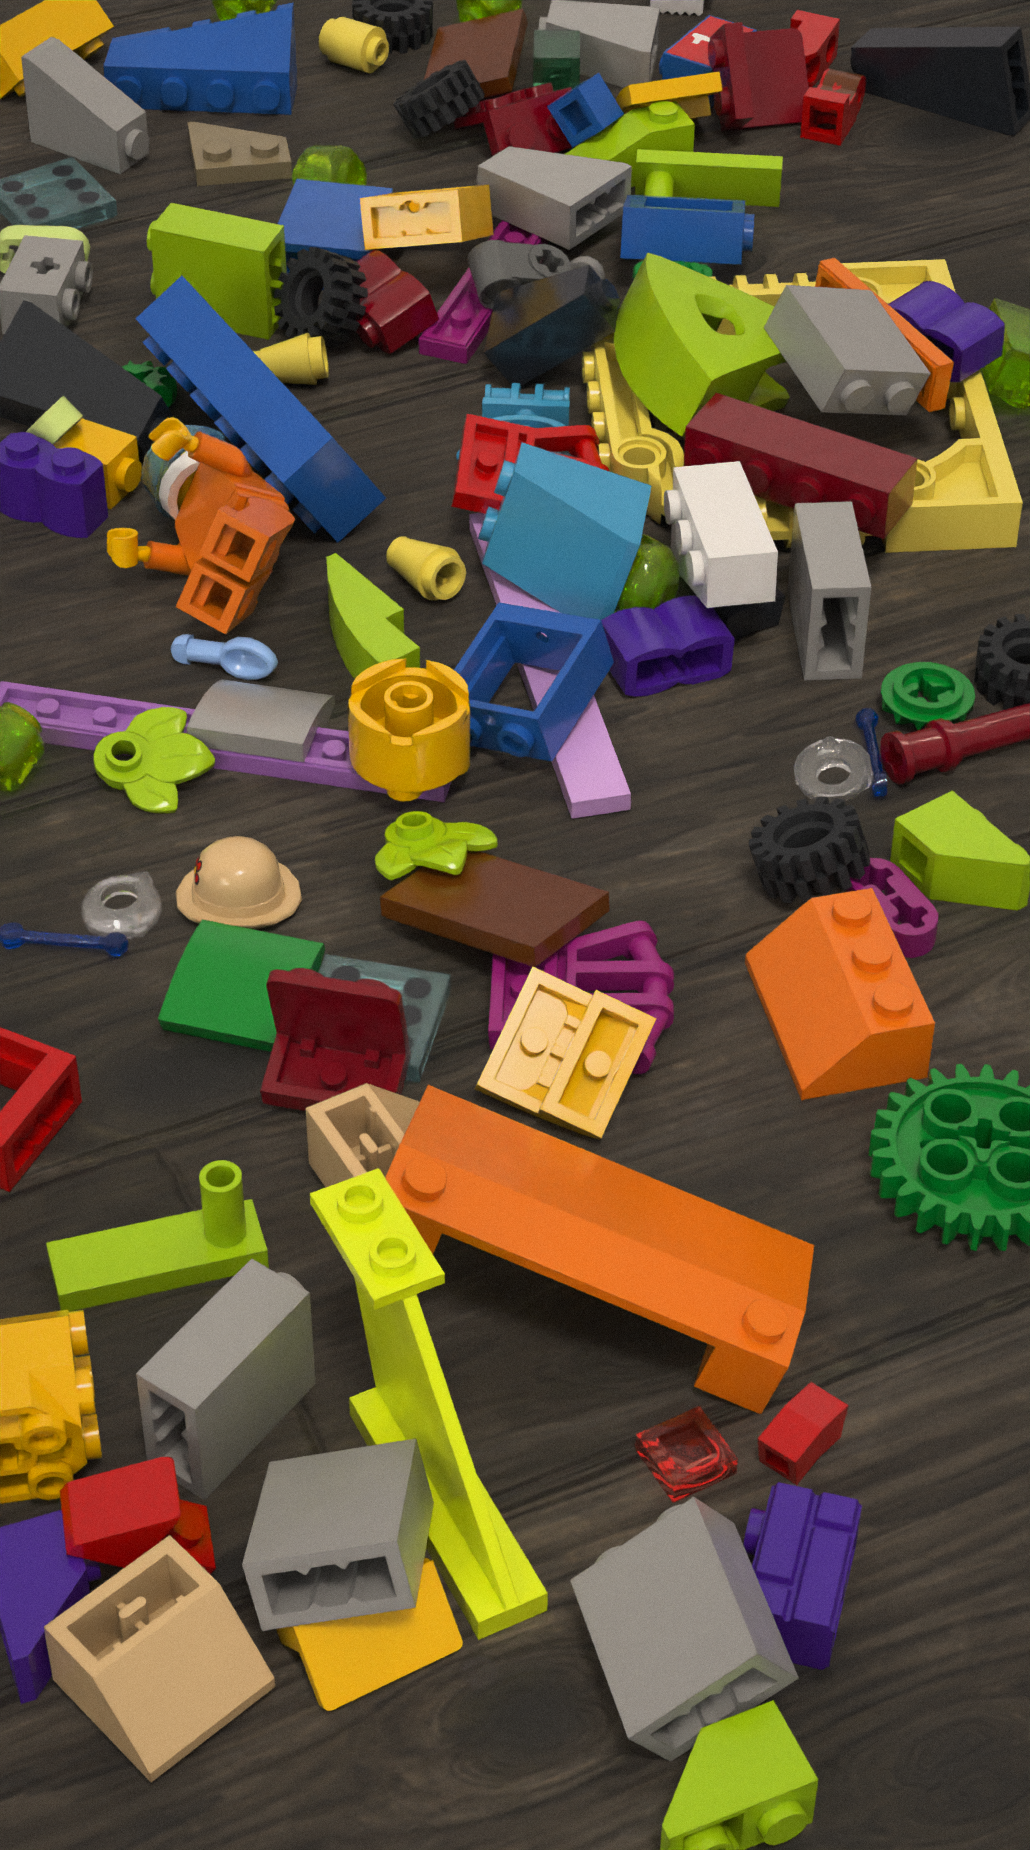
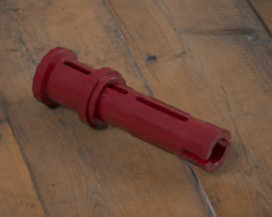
(945, 743)

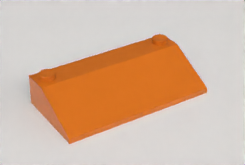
(610, 1237)

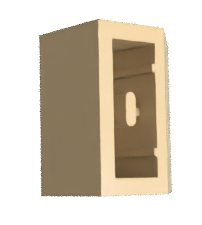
(356, 1132)
(157, 1658)

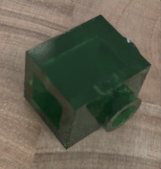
(556, 58)

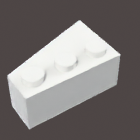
(720, 535)

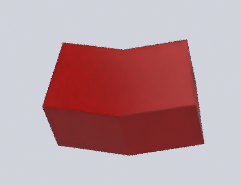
(802, 1432)

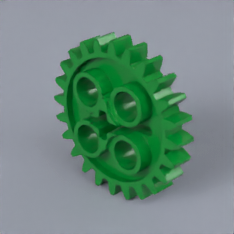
(958, 1155)

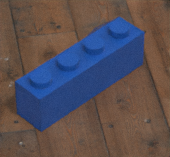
(211, 66)

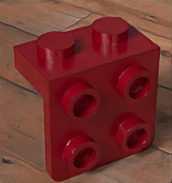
(759, 75)
(520, 120)
(332, 1038)

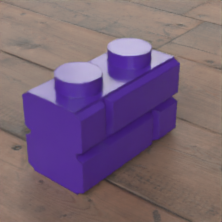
(804, 1565)

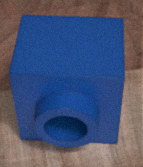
(585, 110)

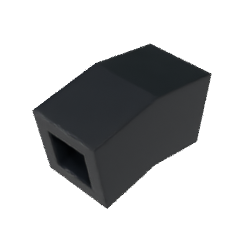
(751, 617)

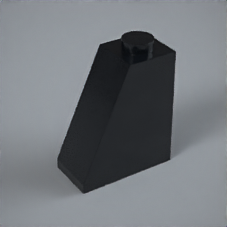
(549, 322)

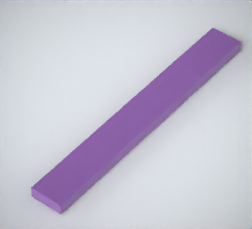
(85, 719)

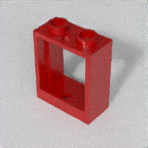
(43, 1101)

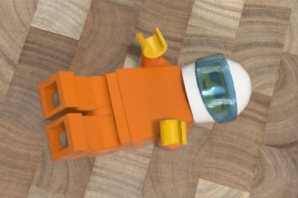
(223, 517)

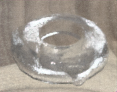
(829, 754)
(132, 920)

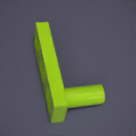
(710, 176)
(162, 1251)

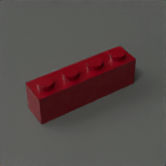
(803, 462)

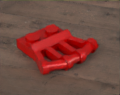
(491, 441)

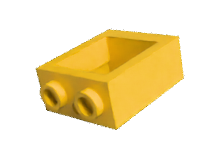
(426, 217)

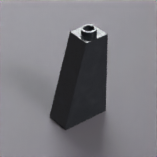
(950, 71)
(49, 361)

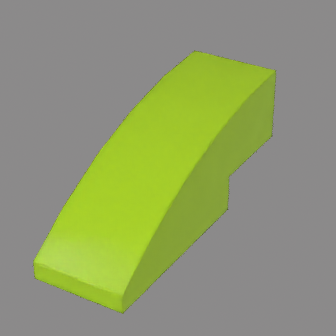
(365, 620)

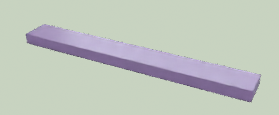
(587, 760)

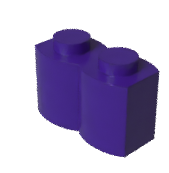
(961, 330)
(51, 485)
(667, 646)

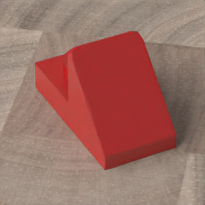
(130, 1511)

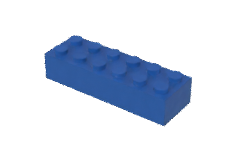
(257, 412)

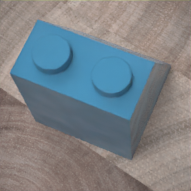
(565, 531)

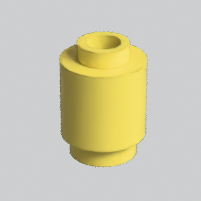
(354, 44)

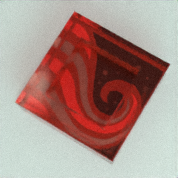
(686, 1454)

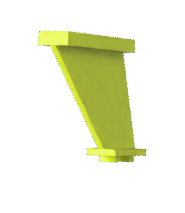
(413, 1401)

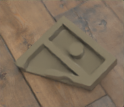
(236, 155)

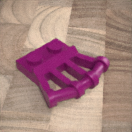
(583, 966)

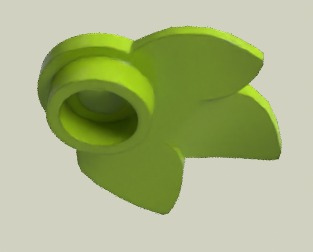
(160, 759)
(428, 842)

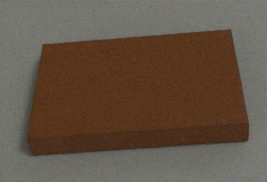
(487, 44)
(497, 907)

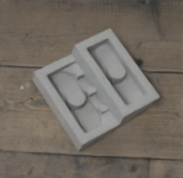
(260, 719)

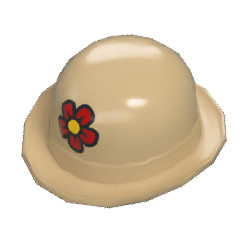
(239, 886)

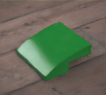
(223, 982)

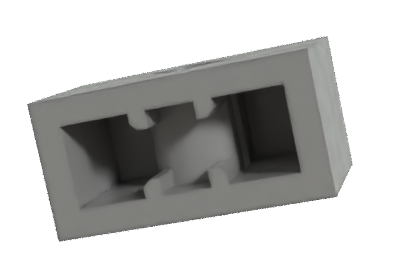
(47, 274)

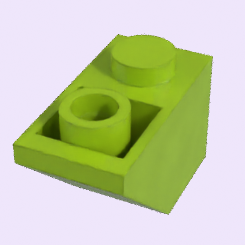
(960, 856)
(741, 1786)

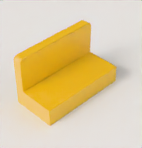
(370, 1651)

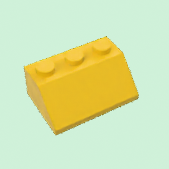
(73, 22)

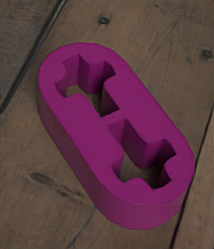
(903, 903)

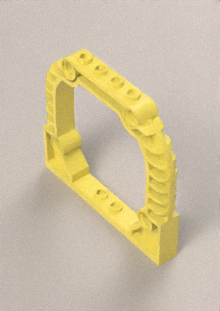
(959, 497)

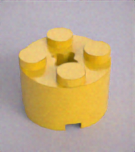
(409, 727)

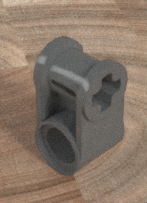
(506, 265)

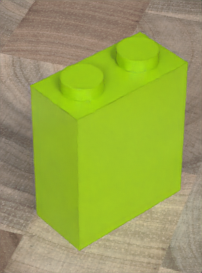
(225, 259)

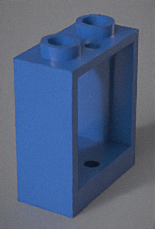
(686, 229)
(514, 635)

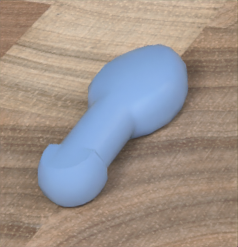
(239, 657)

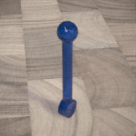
(867, 721)
(13, 936)

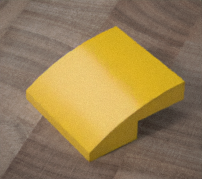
(688, 91)
(565, 1054)

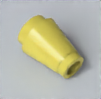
(297, 359)
(428, 567)

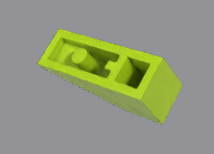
(652, 127)

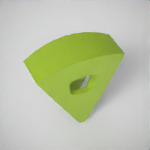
(672, 346)

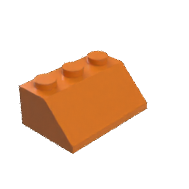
(842, 997)

